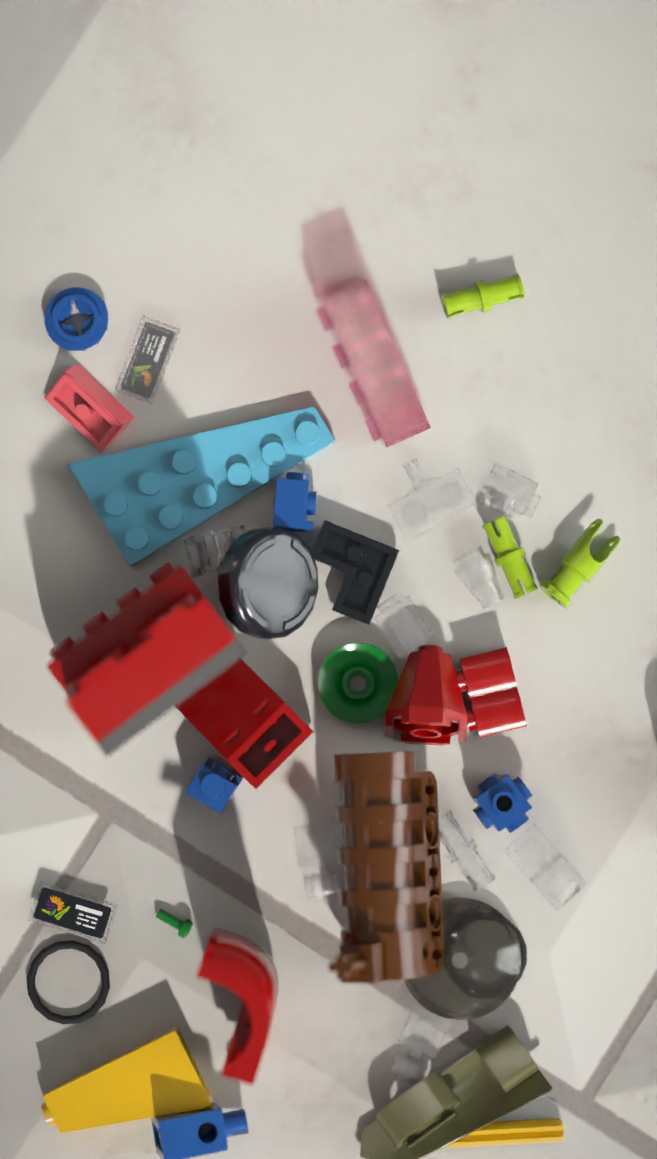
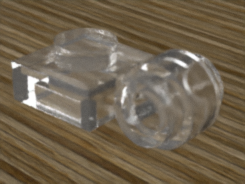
(315, 848)
(424, 1035)

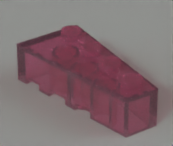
(372, 361)

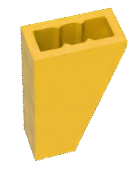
(133, 1086)

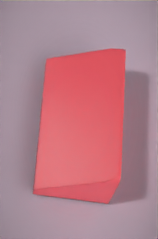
(89, 407)

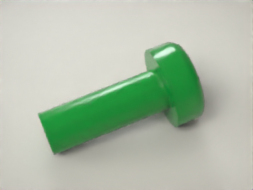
(183, 926)

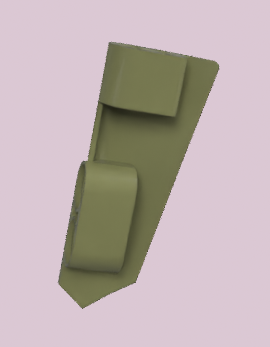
(456, 1102)

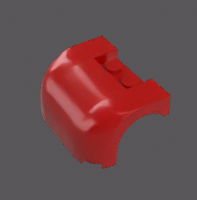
(253, 977)

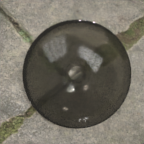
(491, 967)

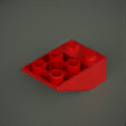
(245, 721)

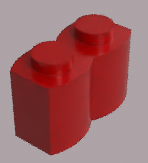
(491, 693)

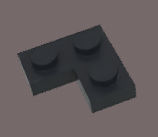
(366, 565)

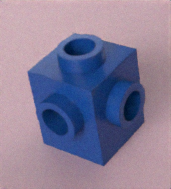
(490, 791)

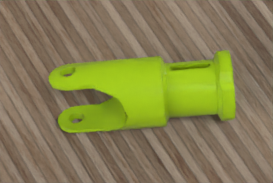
(578, 566)

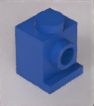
(294, 503)
(214, 785)

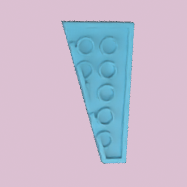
(175, 485)

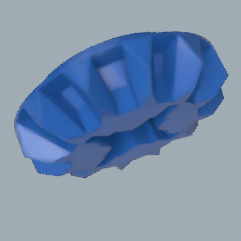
(60, 310)

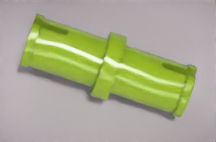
(482, 296)
(509, 557)

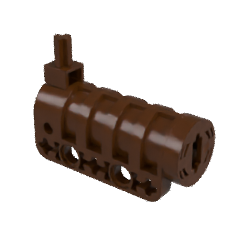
(388, 869)

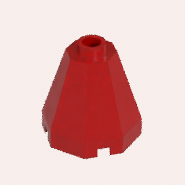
(427, 700)

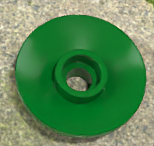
(352, 661)

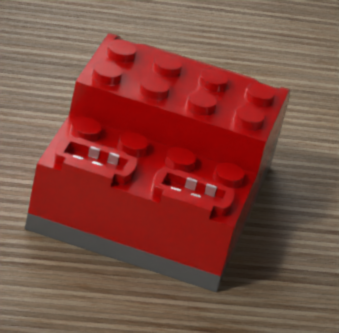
(142, 657)

